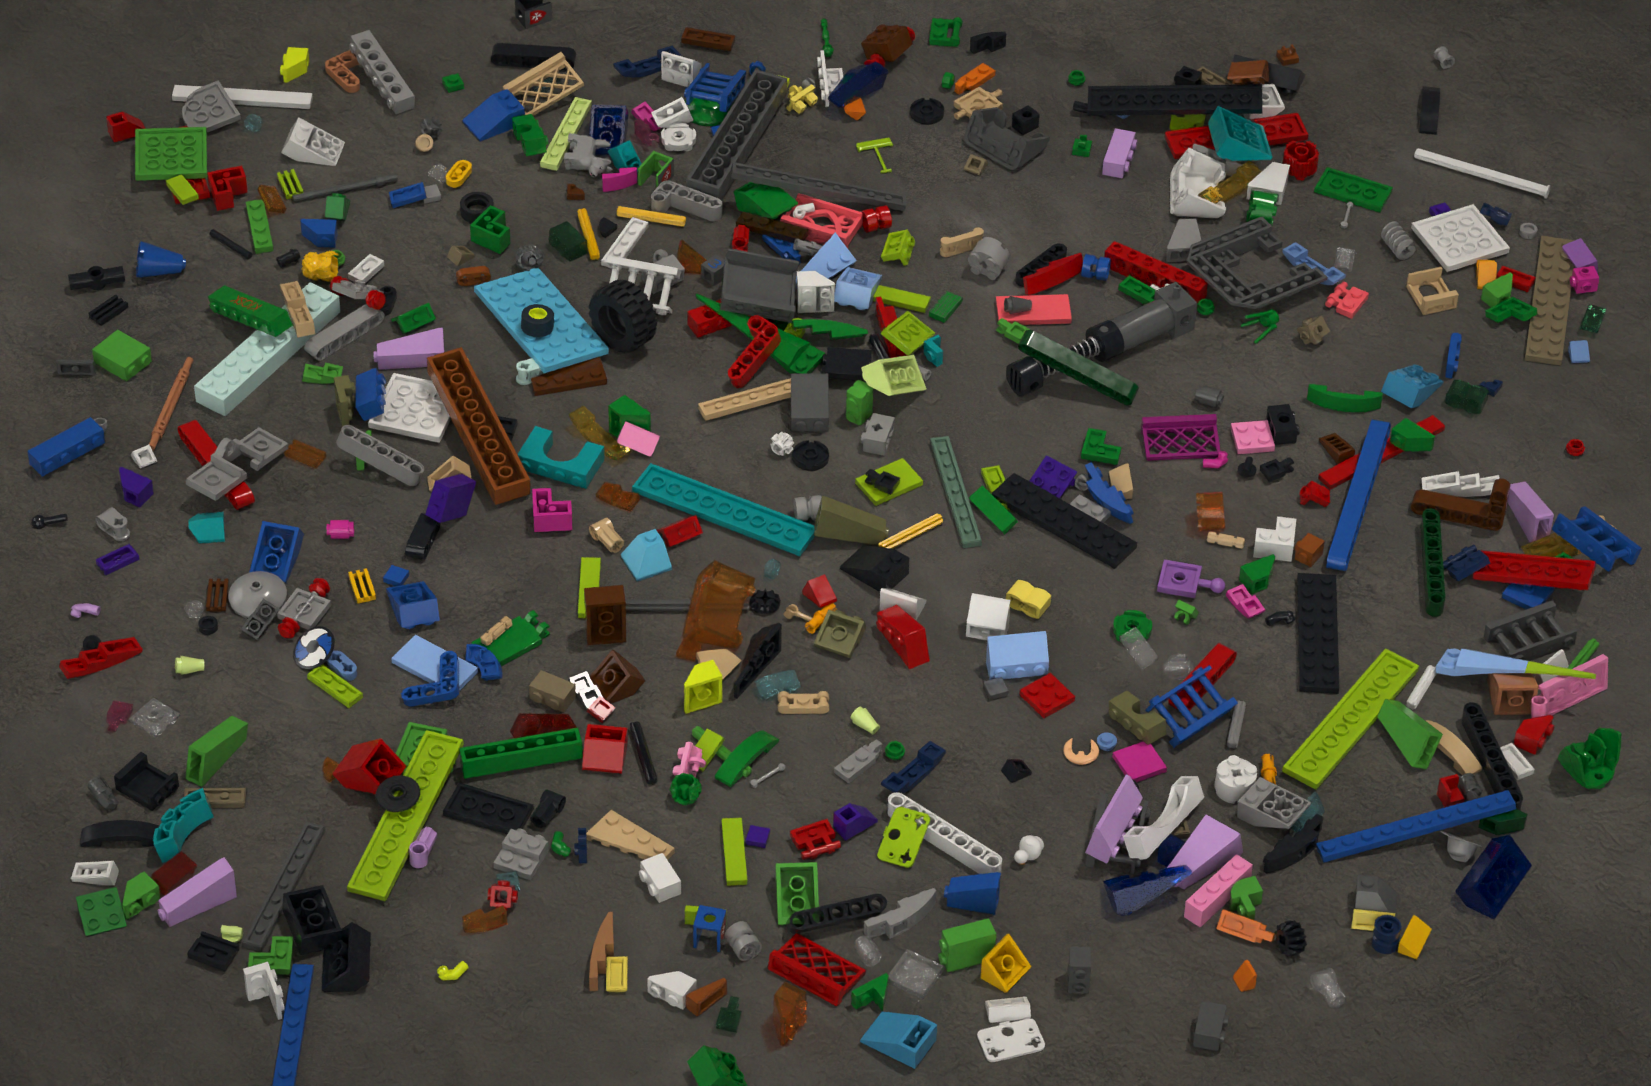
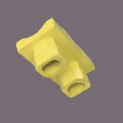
(798, 96)

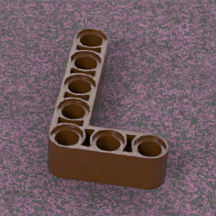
(1466, 511)

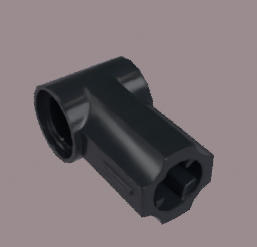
(549, 804)

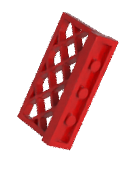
(809, 977)

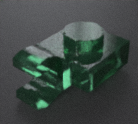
(729, 1017)

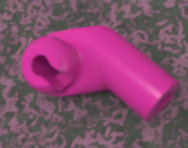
(1217, 462)

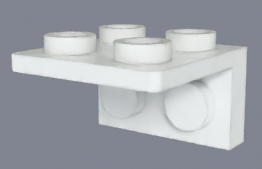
(261, 982)

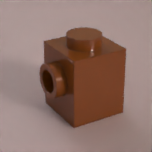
(1309, 549)

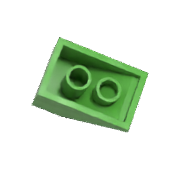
(796, 890)

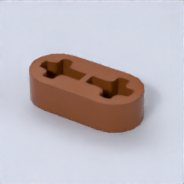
(473, 275)

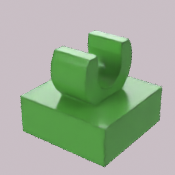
(1187, 610)

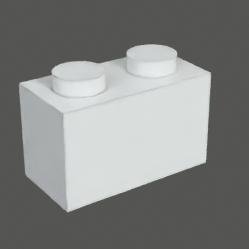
(660, 877)

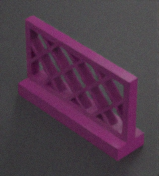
(1179, 425)

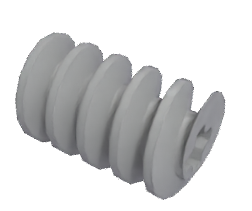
(1398, 240)

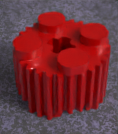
(1301, 158)

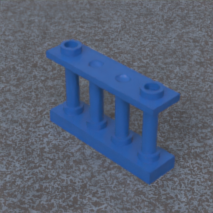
(725, 97)
(1596, 538)
(1194, 725)

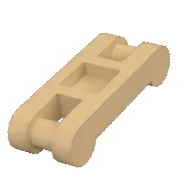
(960, 243)
(803, 703)

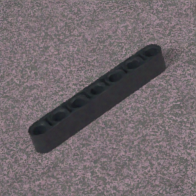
(1489, 752)

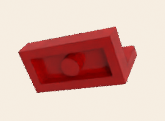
(681, 530)

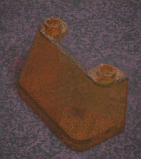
(718, 606)

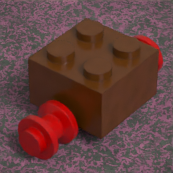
(887, 43)

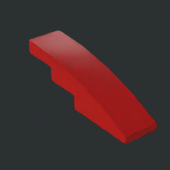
(1054, 274)
(106, 656)

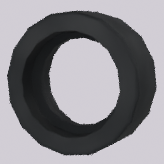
(471, 199)

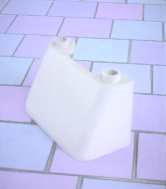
(1190, 177)

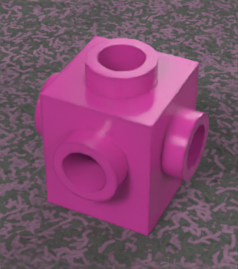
(1584, 279)

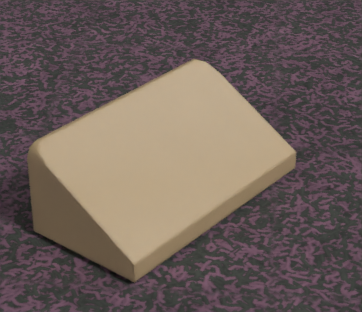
(1121, 479)

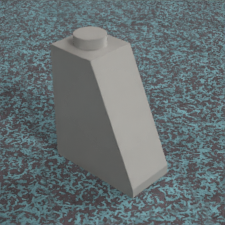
(1183, 237)

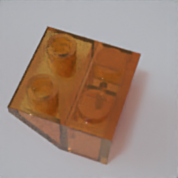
(788, 1011)

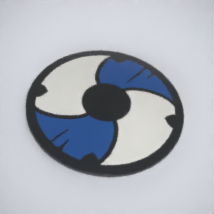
(314, 647)

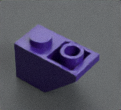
(135, 487)
(852, 820)

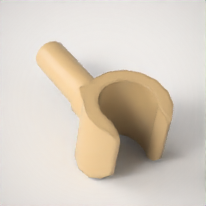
(792, 610)

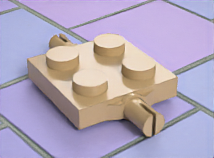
(976, 100)

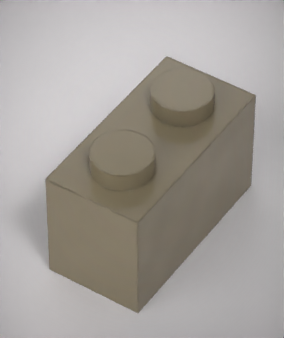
(552, 691)

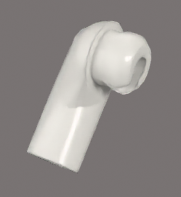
(801, 210)

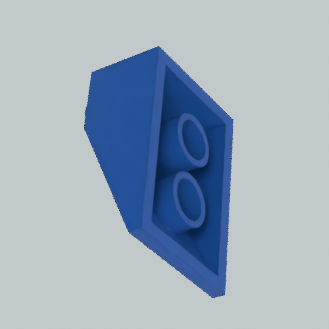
(494, 115)
(277, 549)
(413, 604)

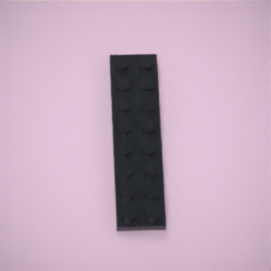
(1065, 520)
(1317, 633)

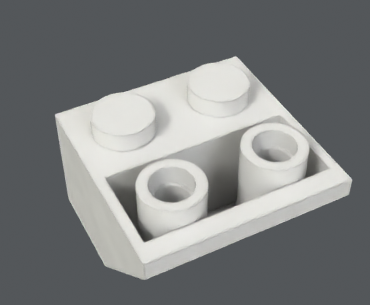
(678, 69)
(814, 292)
(987, 617)

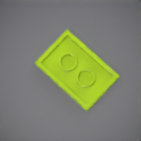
(907, 333)
(908, 481)

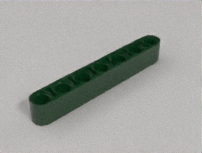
(1078, 367)
(1432, 562)

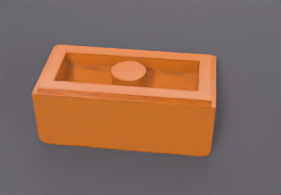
(855, 109)

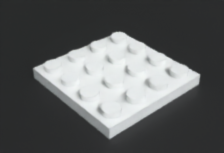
(1460, 237)
(412, 409)

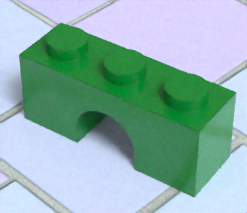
(531, 135)

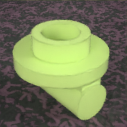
(232, 933)

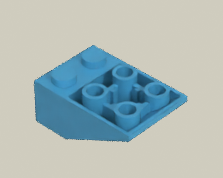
(1411, 385)
(901, 1037)

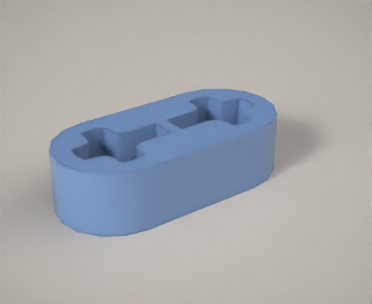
(345, 663)

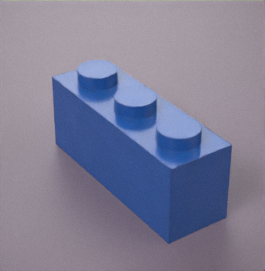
(370, 394)

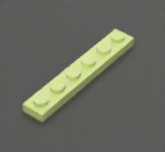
(570, 124)

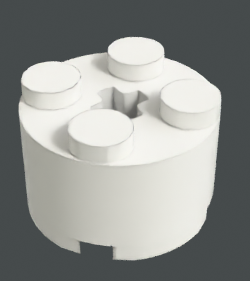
(1234, 778)

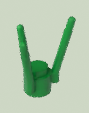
(1267, 319)

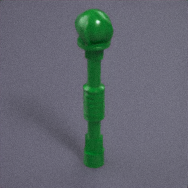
(828, 49)

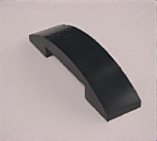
(1429, 110)
(118, 831)

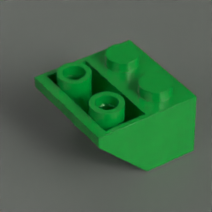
(627, 410)
(715, 1068)

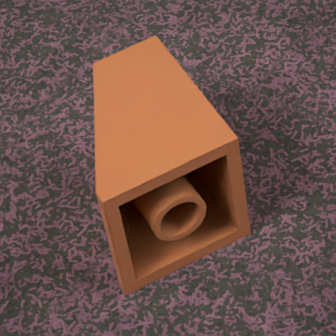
(1512, 692)

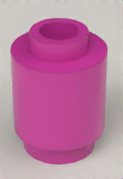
(340, 529)

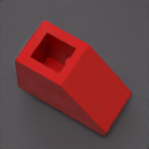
(123, 126)
(1533, 733)

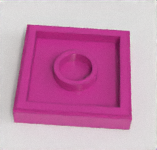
(1139, 761)

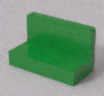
(415, 318)

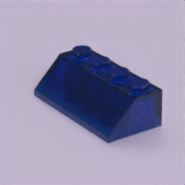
(1494, 876)

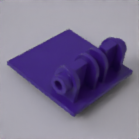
(1053, 476)

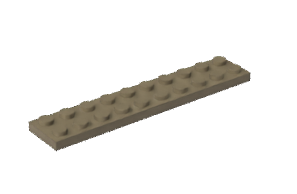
(1552, 301)

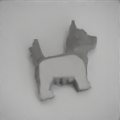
(584, 156)

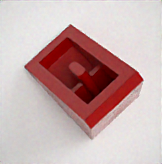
(819, 591)

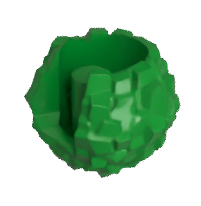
(685, 789)

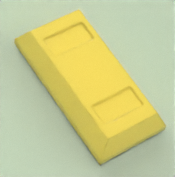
(1366, 919)
(616, 974)

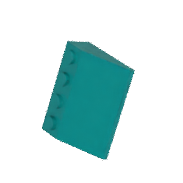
(1238, 137)

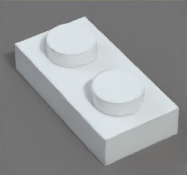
(366, 269)

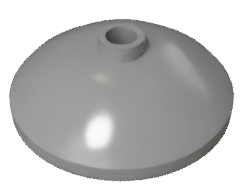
(245, 597)

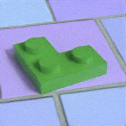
(280, 957)

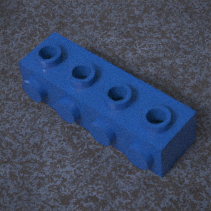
(66, 446)

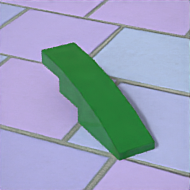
(836, 329)

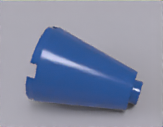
(157, 261)

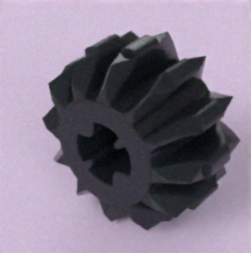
(1290, 938)

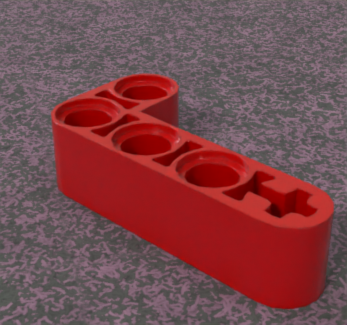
(741, 372)

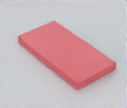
(1045, 310)

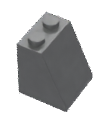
(809, 402)

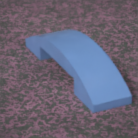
(1297, 255)

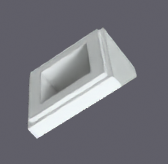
(143, 456)

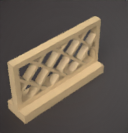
(536, 77)

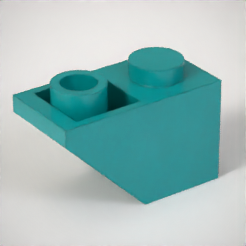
(624, 156)

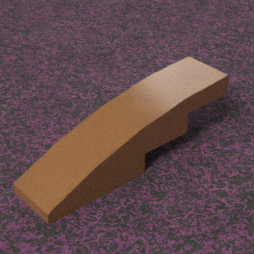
(602, 948)

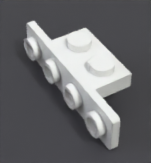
(830, 78)

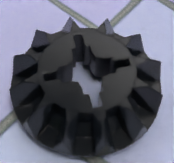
(772, 604)

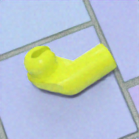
(452, 974)

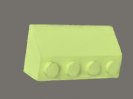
(894, 375)

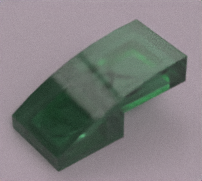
(1593, 318)

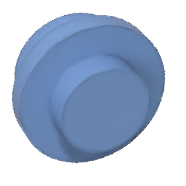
(1106, 741)

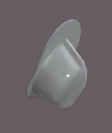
(1459, 848)

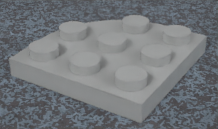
(209, 108)

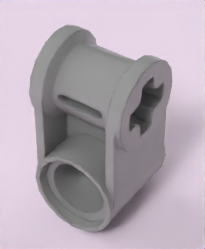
(113, 524)

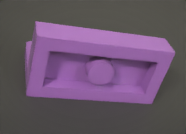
(1580, 254)

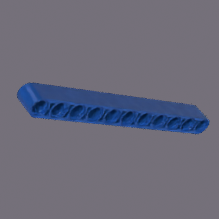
(1358, 495)

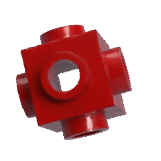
(495, 898)

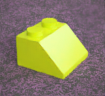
(703, 687)

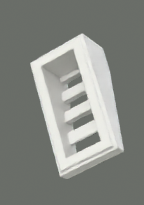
(108, 875)

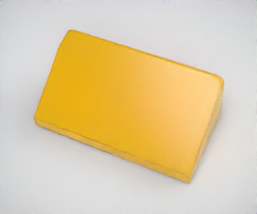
(1414, 938)

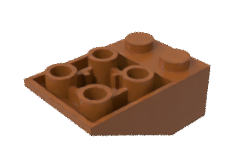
(1249, 72)

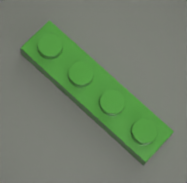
(259, 226)

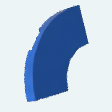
(484, 660)

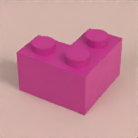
(550, 514)

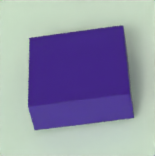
(757, 836)

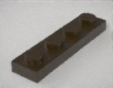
(772, 227)

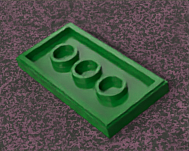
(1353, 189)

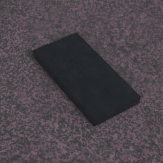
(487, 809)

